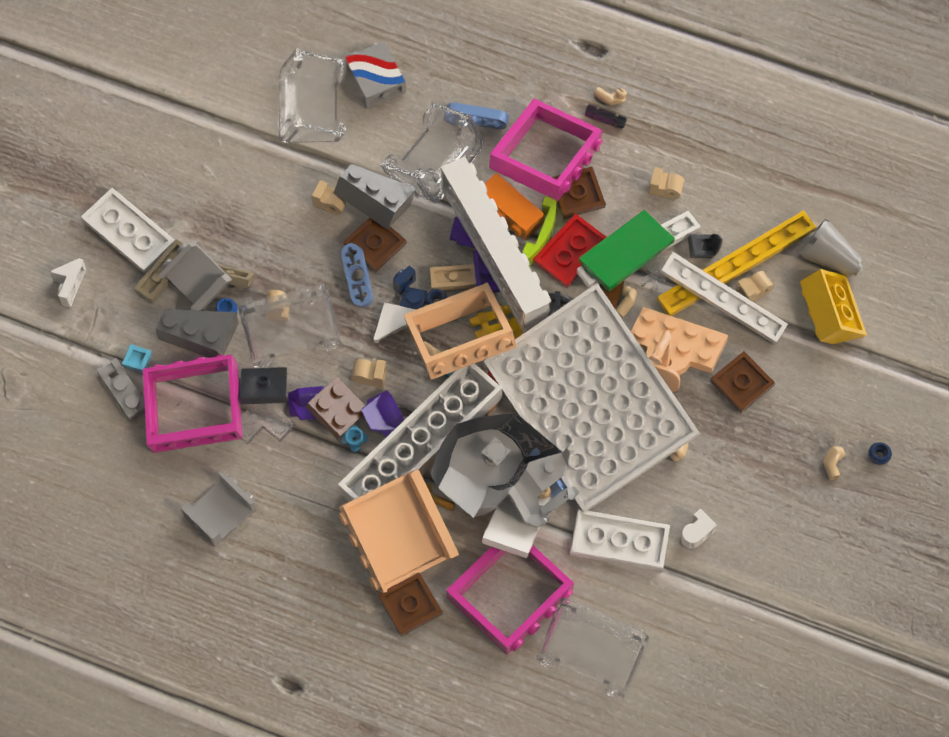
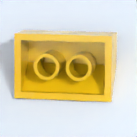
(832, 307)

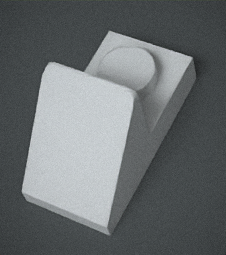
(70, 277)

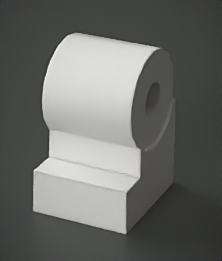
(698, 531)

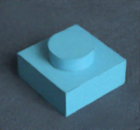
(137, 358)

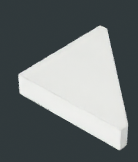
(391, 321)

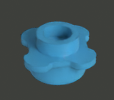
(352, 432)

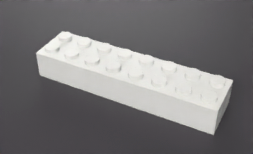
(494, 243)
(417, 439)

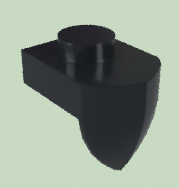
(704, 245)

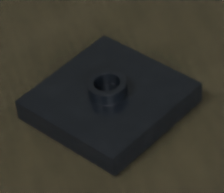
(263, 385)

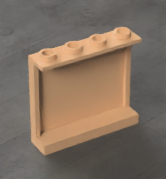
(397, 530)

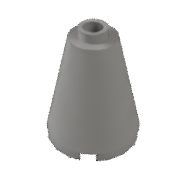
(832, 250)

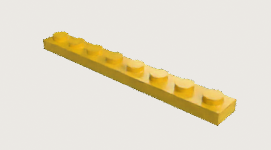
(743, 260)

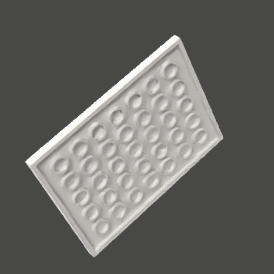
(594, 392)

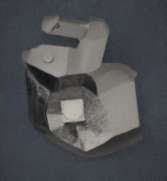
(495, 449)

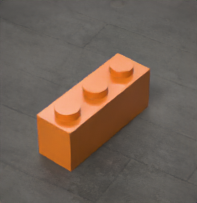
(517, 210)

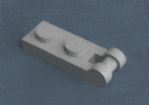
(122, 389)

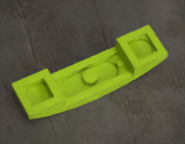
(545, 235)

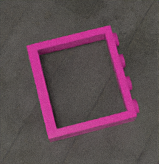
(535, 179)
(198, 436)
(531, 625)

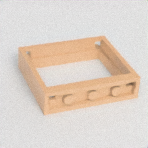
(449, 310)

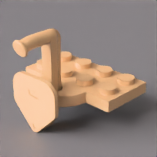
(678, 344)

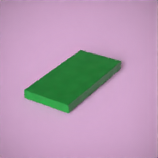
(626, 250)

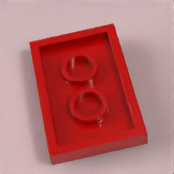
(561, 254)

